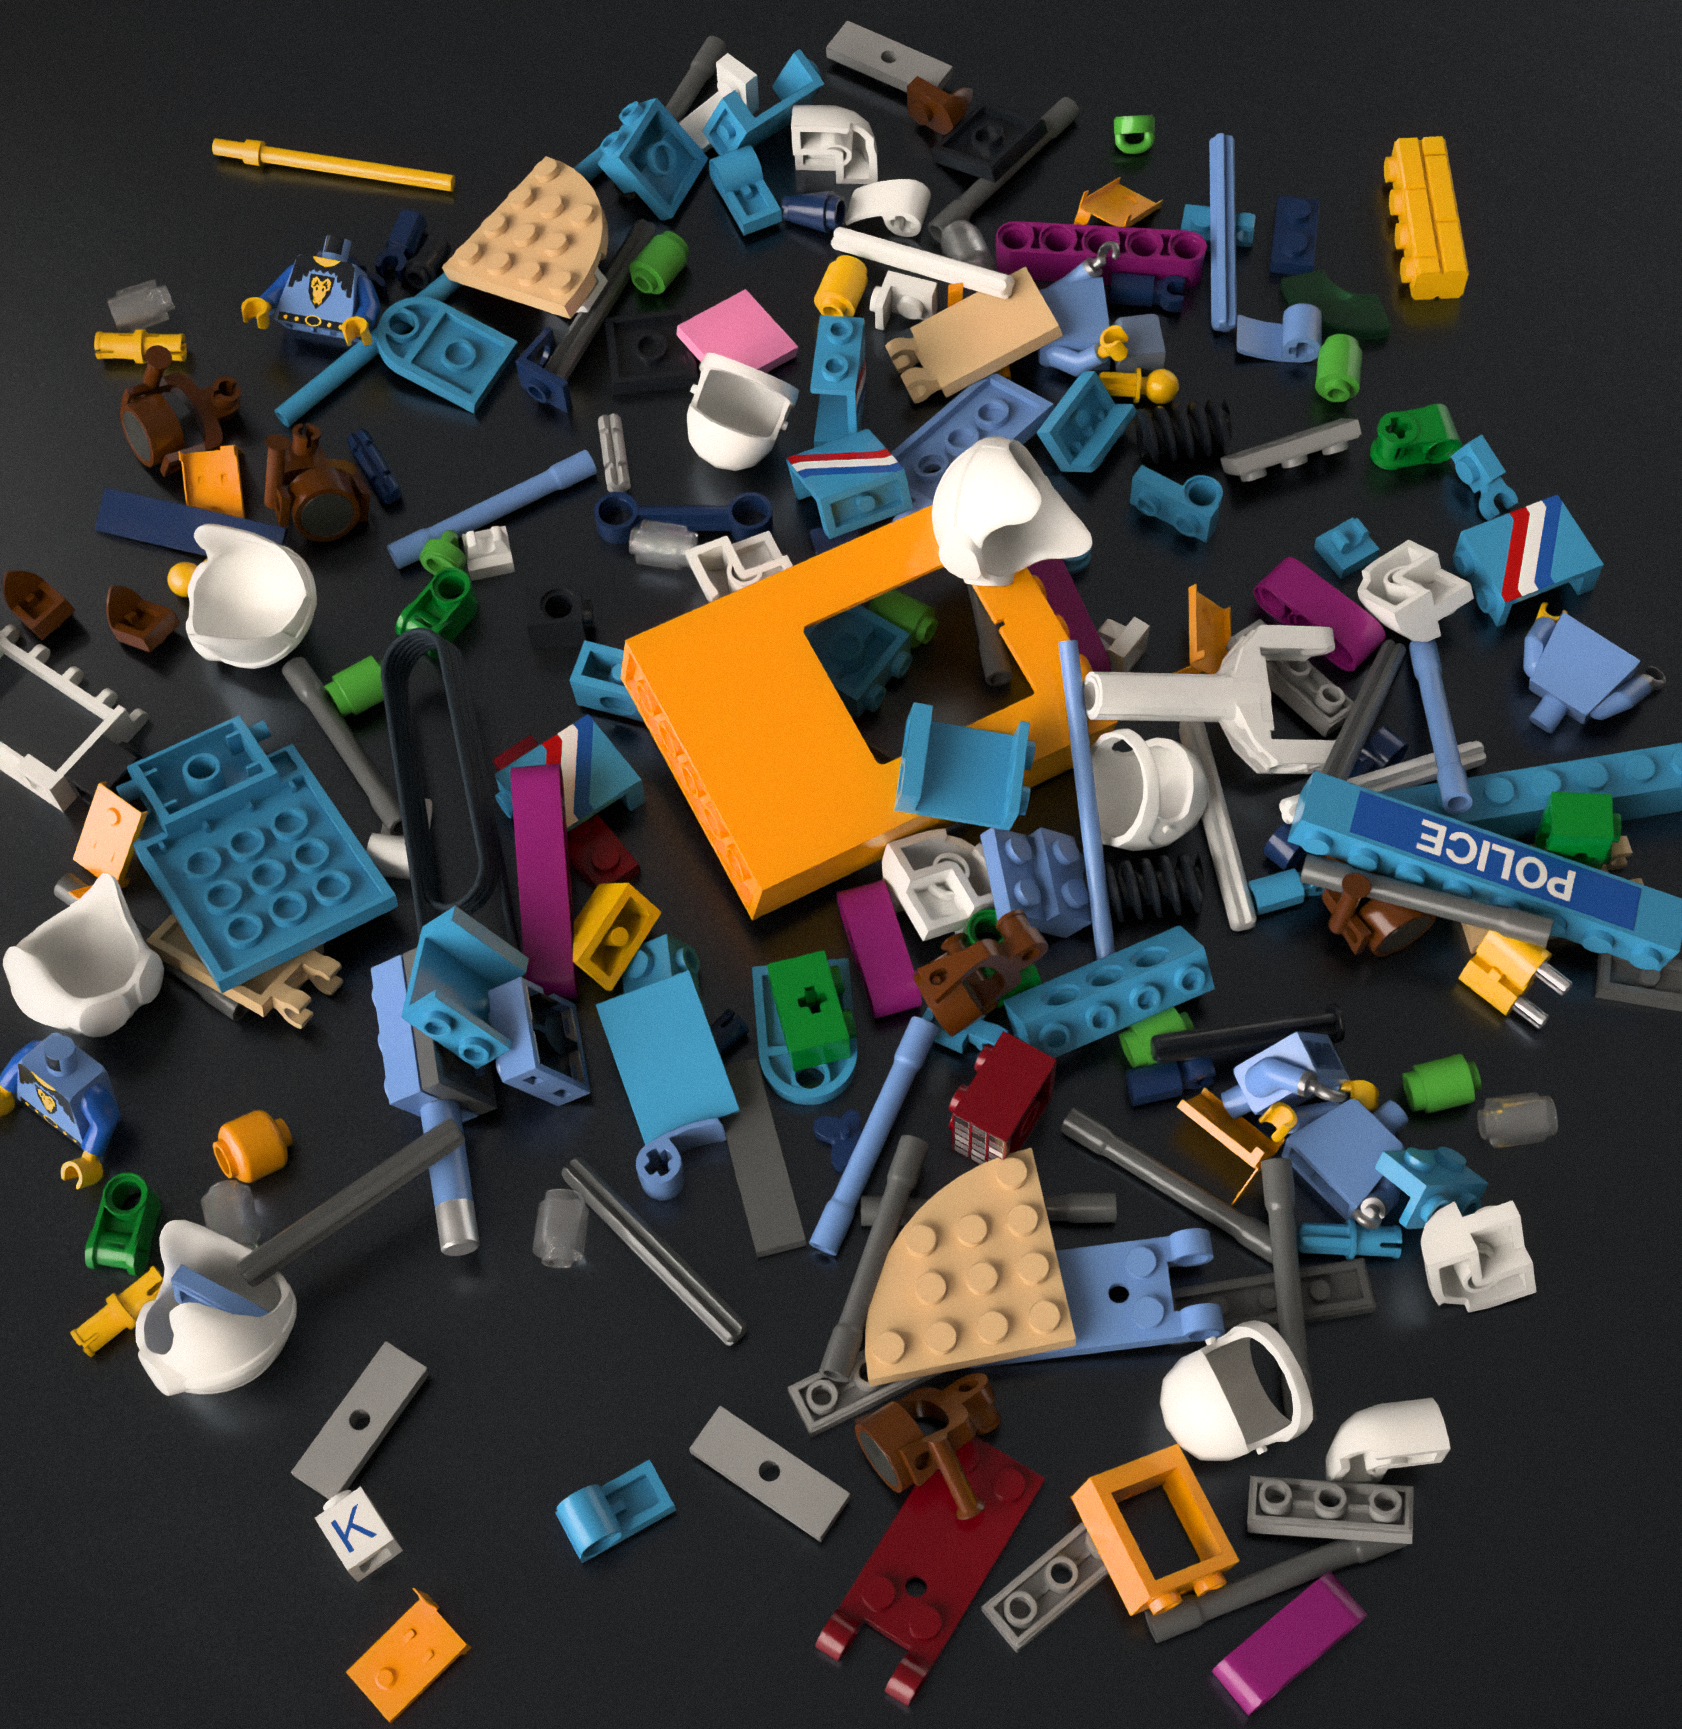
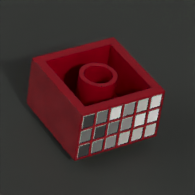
(1002, 1101)

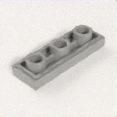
(885, 58)
(1292, 449)
(1305, 690)
(378, 1394)
(828, 1403)
(745, 1453)
(1358, 1512)
(1035, 1599)

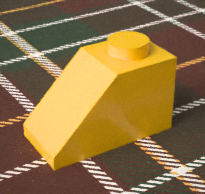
(611, 931)

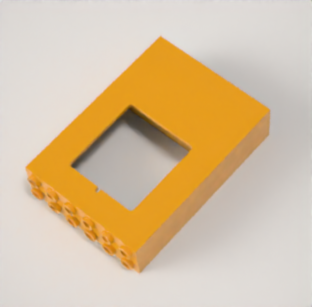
(768, 739)

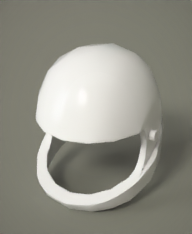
(736, 412)
(1146, 793)
(1218, 1404)

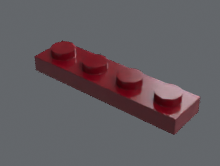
(591, 844)

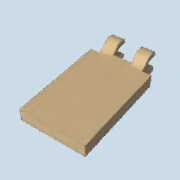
(974, 339)
(272, 989)

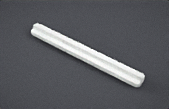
(923, 262)
(1401, 775)
(1220, 833)

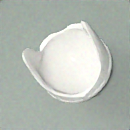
(1001, 515)
(248, 598)
(85, 965)
(201, 1346)

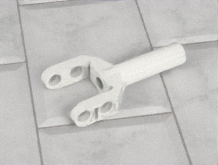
(1233, 696)

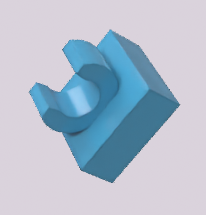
(1347, 547)

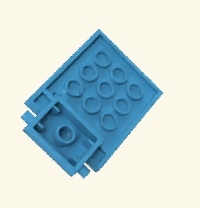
(250, 851)

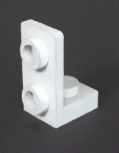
(731, 76)

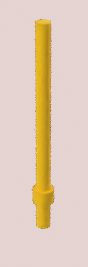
(257, 153)

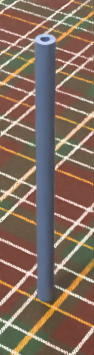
(1086, 798)

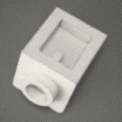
(905, 296)

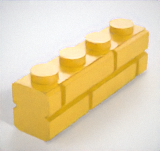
(1427, 218)

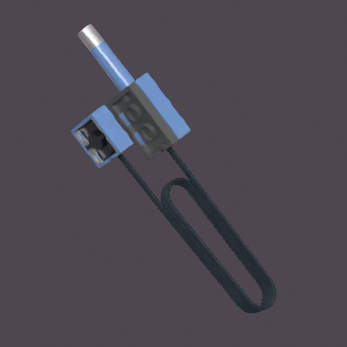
(543, 1029)

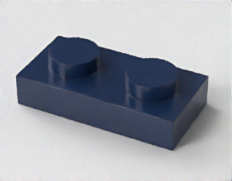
(1294, 235)

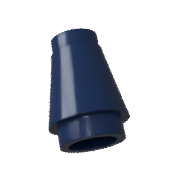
(815, 210)

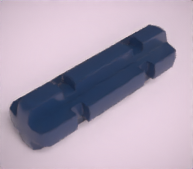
(374, 466)

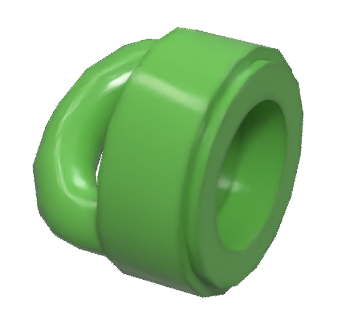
(1134, 124)
(442, 553)

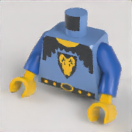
(320, 297)
(69, 1094)

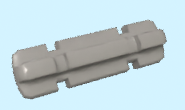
(614, 453)

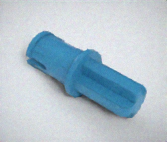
(1349, 1239)

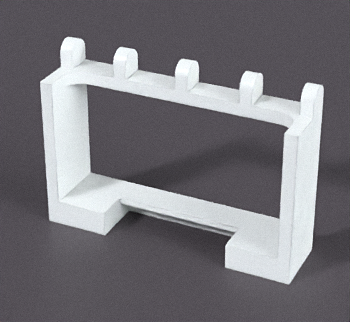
(116, 726)

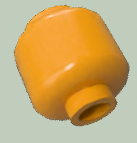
(252, 1146)

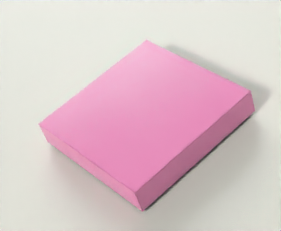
(740, 332)

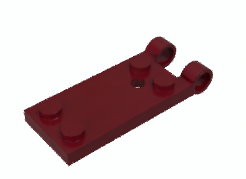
(942, 1551)

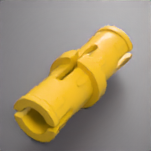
(136, 344)
(118, 1313)

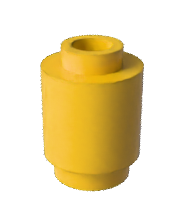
(842, 287)

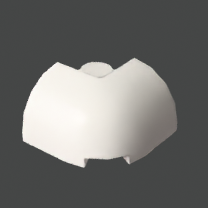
(834, 141)
(730, 567)
(1411, 591)
(937, 881)
(1477, 1257)
(1387, 1439)

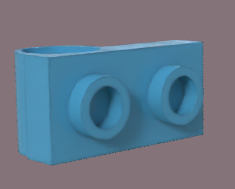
(743, 189)
(1177, 503)
(611, 1513)

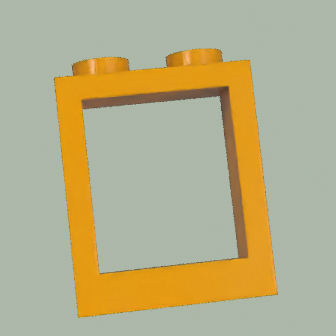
(1118, 1548)

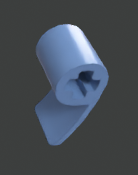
(1293, 341)
(665, 1153)

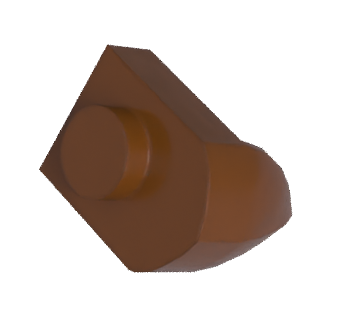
(935, 107)
(35, 602)
(138, 620)

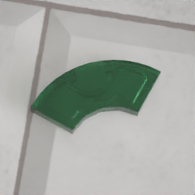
(1341, 310)

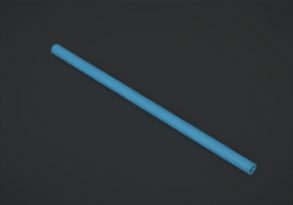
(360, 355)

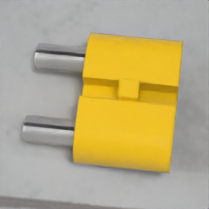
(1506, 971)

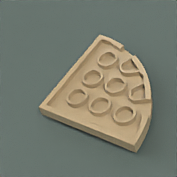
(538, 243)
(970, 1279)

